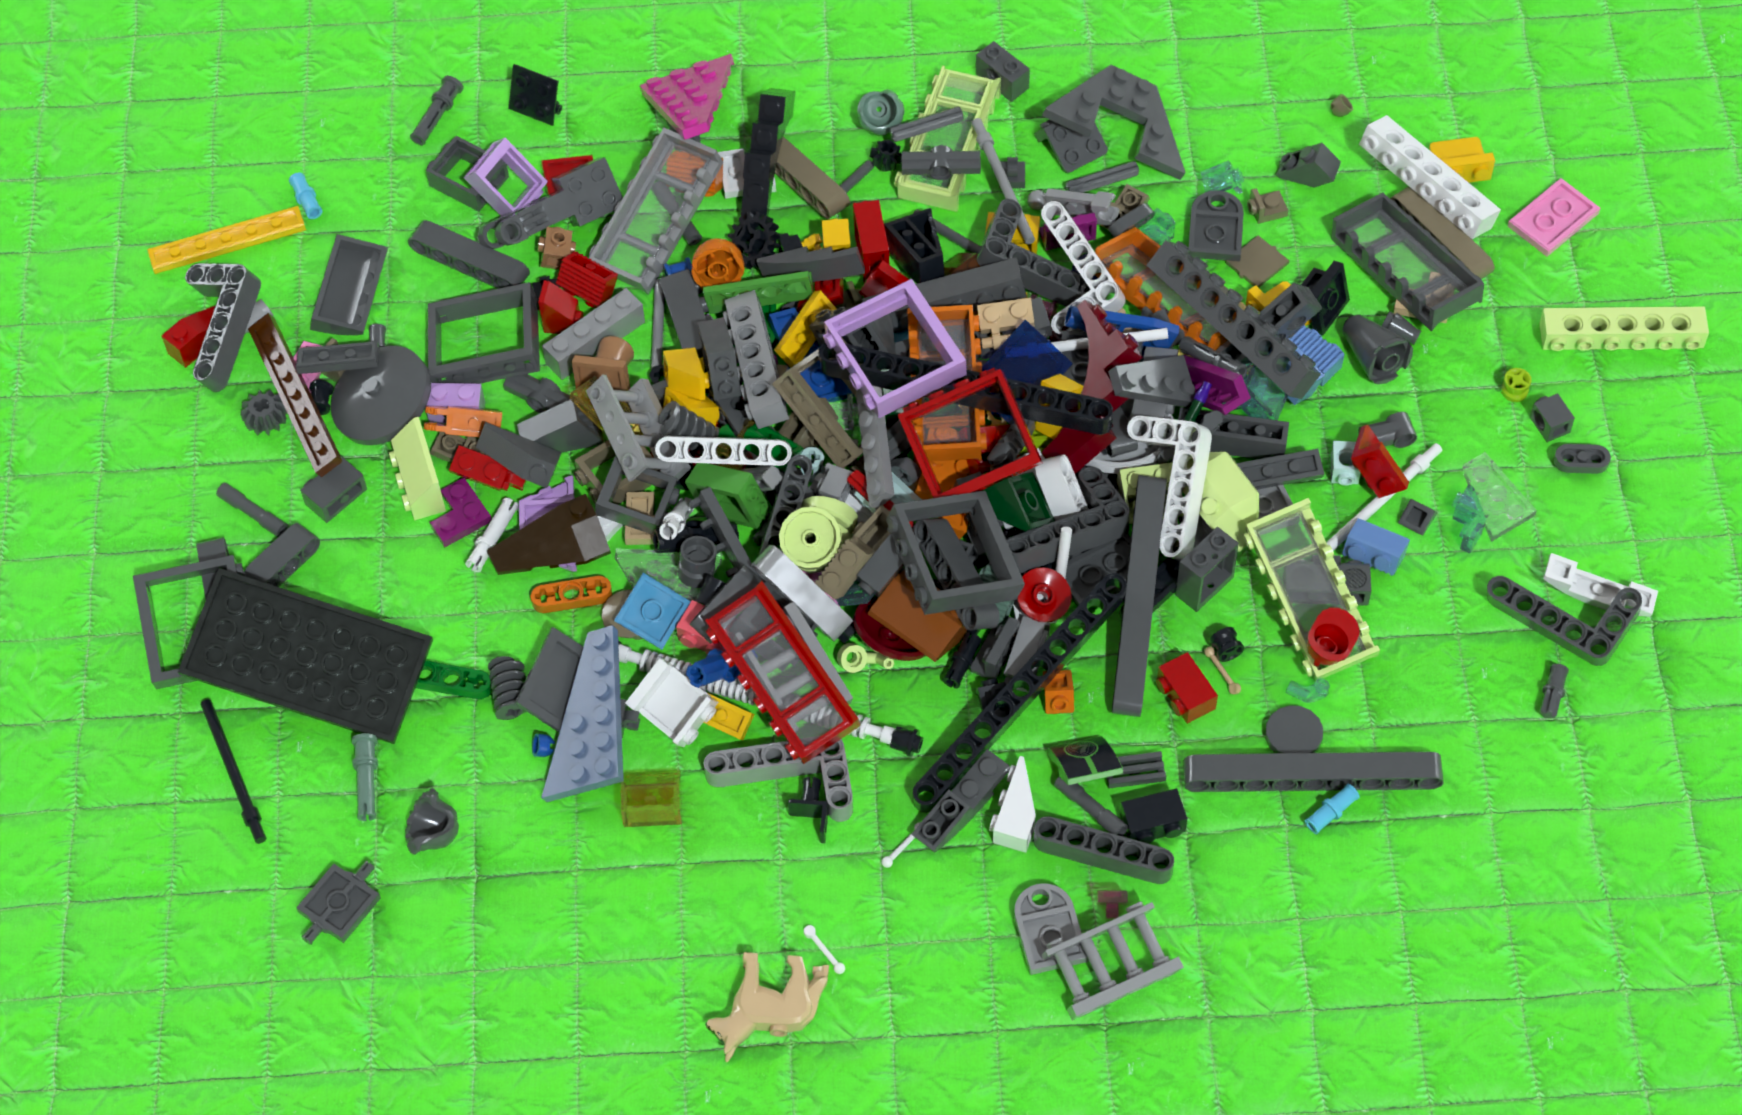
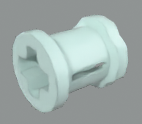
(817, 462)

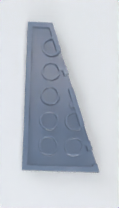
(591, 732)

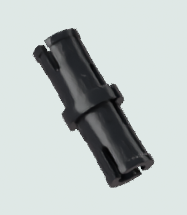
(962, 660)

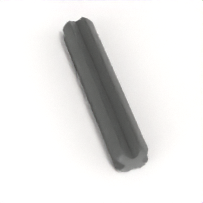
(926, 124)
(1103, 177)

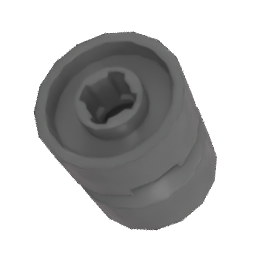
(696, 561)

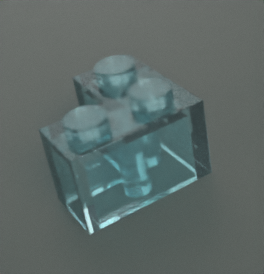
(1266, 397)

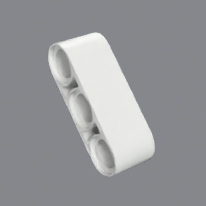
(1060, 487)

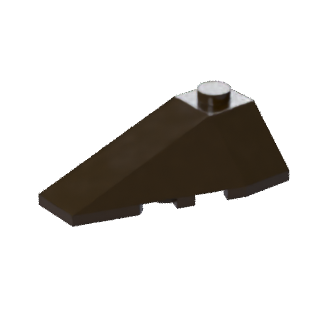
(559, 537)

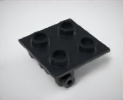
(534, 95)

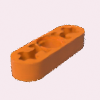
(566, 604)

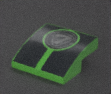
(1085, 760)

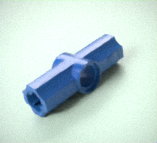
(711, 670)

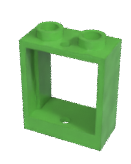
(734, 490)

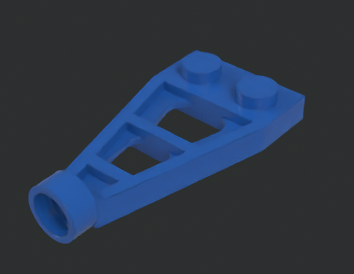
(1074, 320)

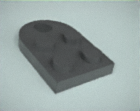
(1216, 230)

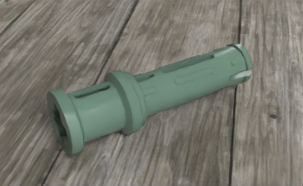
(365, 764)

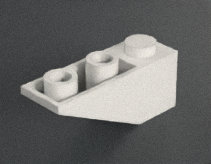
(1017, 814)

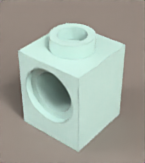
(1340, 455)

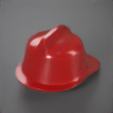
(1332, 636)

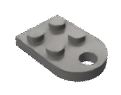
(1046, 923)

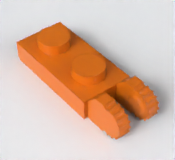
(462, 420)

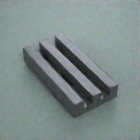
(1139, 763)

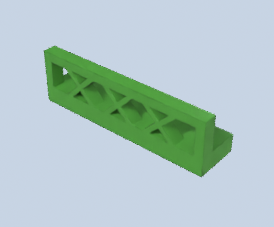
(768, 289)

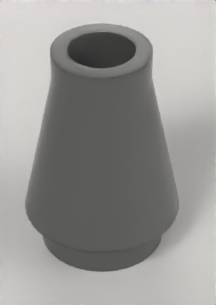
(1402, 327)

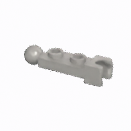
(1078, 203)

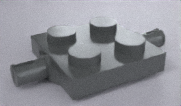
(338, 903)

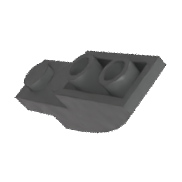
(961, 803)

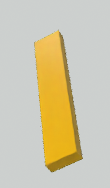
(226, 239)

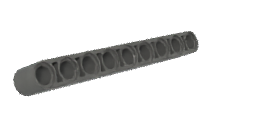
(1139, 596)
(1313, 771)

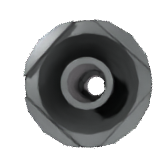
(1377, 348)

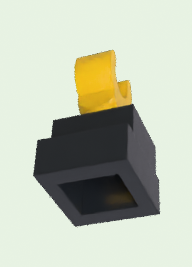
(793, 242)

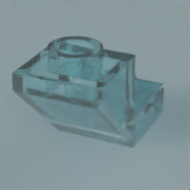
(1470, 513)

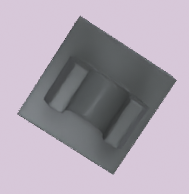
(1014, 171)
(629, 718)

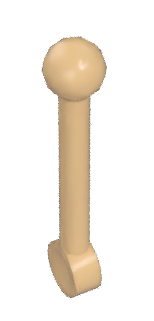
(1234, 688)

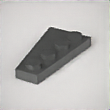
(1155, 381)

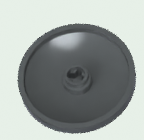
(380, 401)

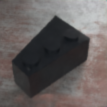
(916, 246)

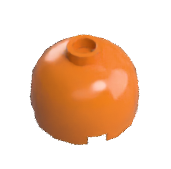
(717, 263)

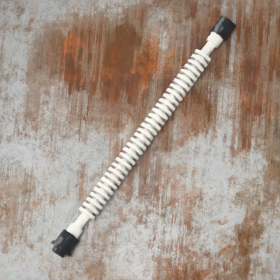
(898, 739)

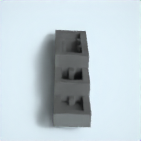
(822, 263)

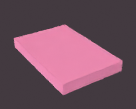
(1553, 217)

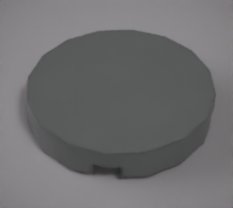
(1294, 730)

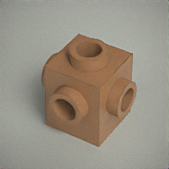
(555, 246)

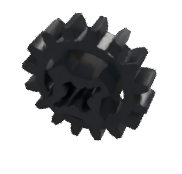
(753, 239)

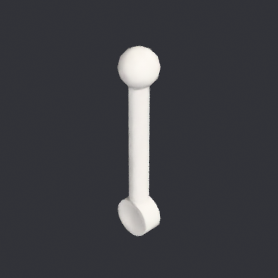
(887, 861)
(810, 932)

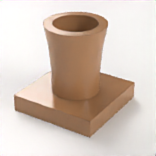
(611, 360)

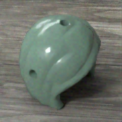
(890, 115)

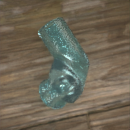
(1309, 694)

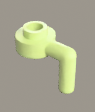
(860, 658)

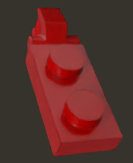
(484, 470)

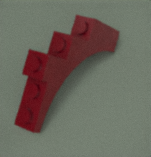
(1106, 350)

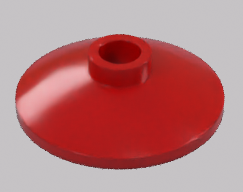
(1053, 587)

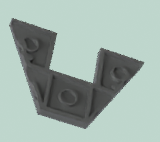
(1131, 98)

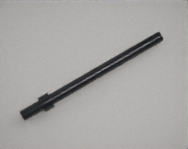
(250, 813)

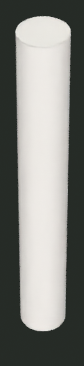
(1063, 551)

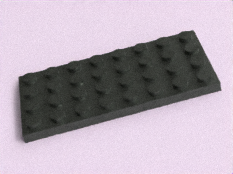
(306, 655)

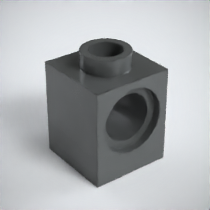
(1552, 417)

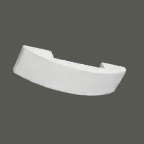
(1592, 589)

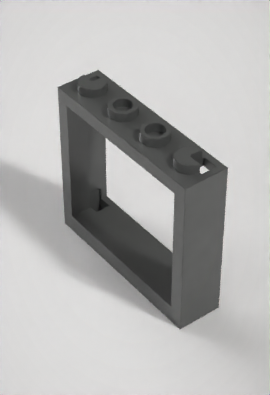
(492, 366)
(1008, 576)
(142, 583)

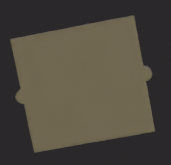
(1258, 262)

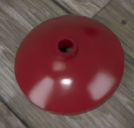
(881, 638)

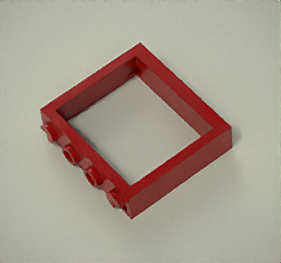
(962, 390)

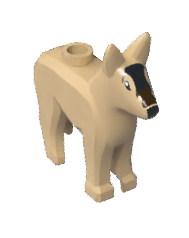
(767, 1009)

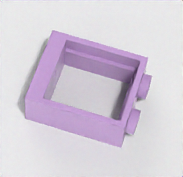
(518, 163)

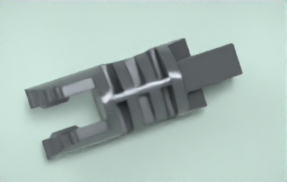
(1008, 446)

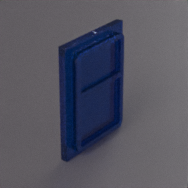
(1027, 358)

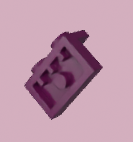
(1086, 223)

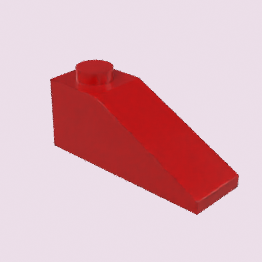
(186, 337)

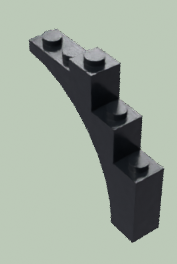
(761, 159)

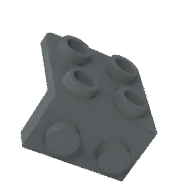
(1071, 147)

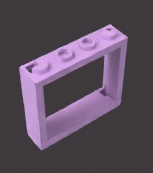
(875, 308)

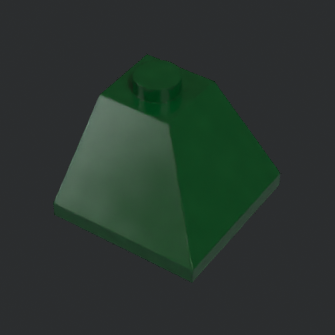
(1020, 502)

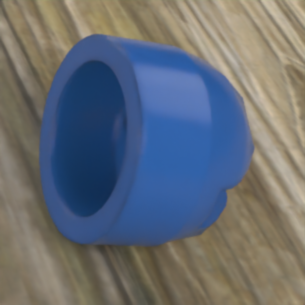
(541, 745)

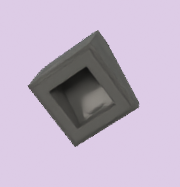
(1417, 517)

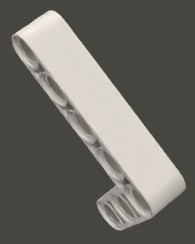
(1087, 267)
(1179, 476)

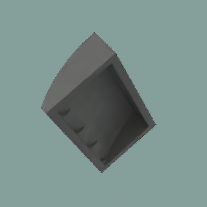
(348, 287)

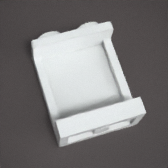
(672, 703)

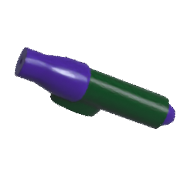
(1198, 401)

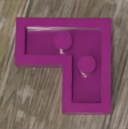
(466, 515)

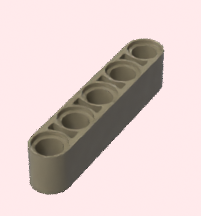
(810, 181)
(1445, 232)

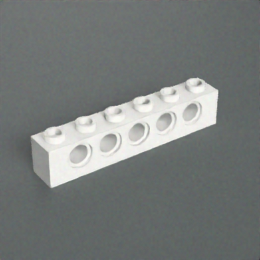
(1429, 177)

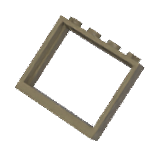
(815, 414)

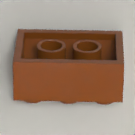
(903, 615)

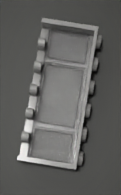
(656, 209)

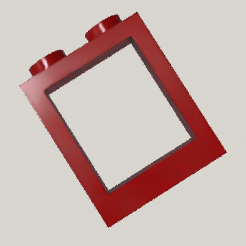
(870, 235)

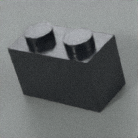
(1154, 816)

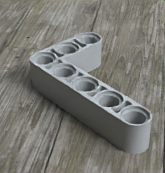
(764, 770)

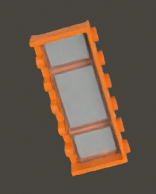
(1127, 263)
(955, 429)

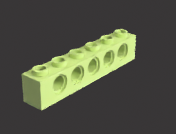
(1623, 328)

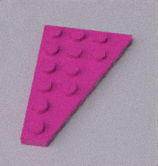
(690, 95)

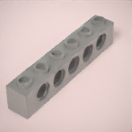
(756, 360)

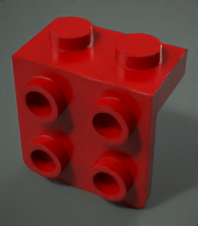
(1377, 465)

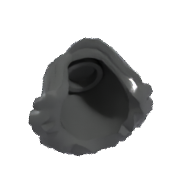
(430, 823)

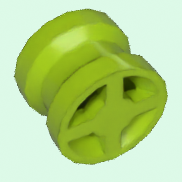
(1514, 378)

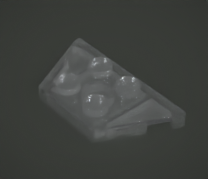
(661, 567)

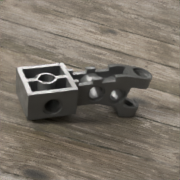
(580, 195)

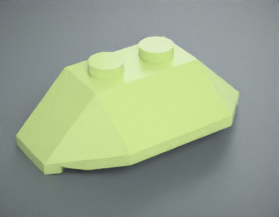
(1227, 497)

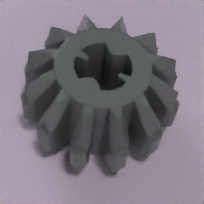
(263, 412)

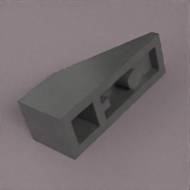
(518, 454)

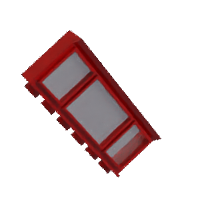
(782, 674)

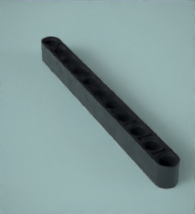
(1032, 395)
(1026, 679)

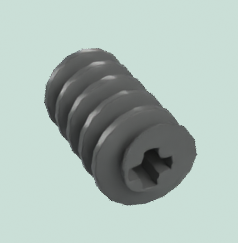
(681, 422)
(506, 682)

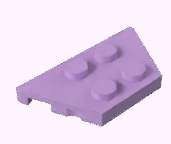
(544, 501)

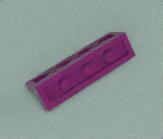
(1225, 387)

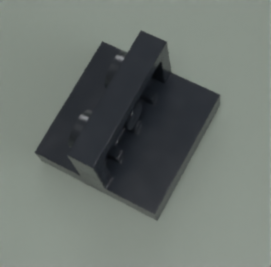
(1331, 292)

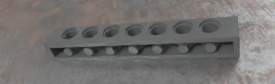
(1167, 265)

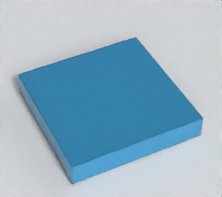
(652, 611)

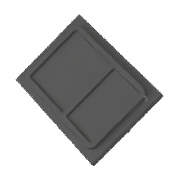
(551, 679)

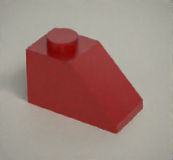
(557, 309)

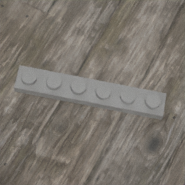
(875, 453)

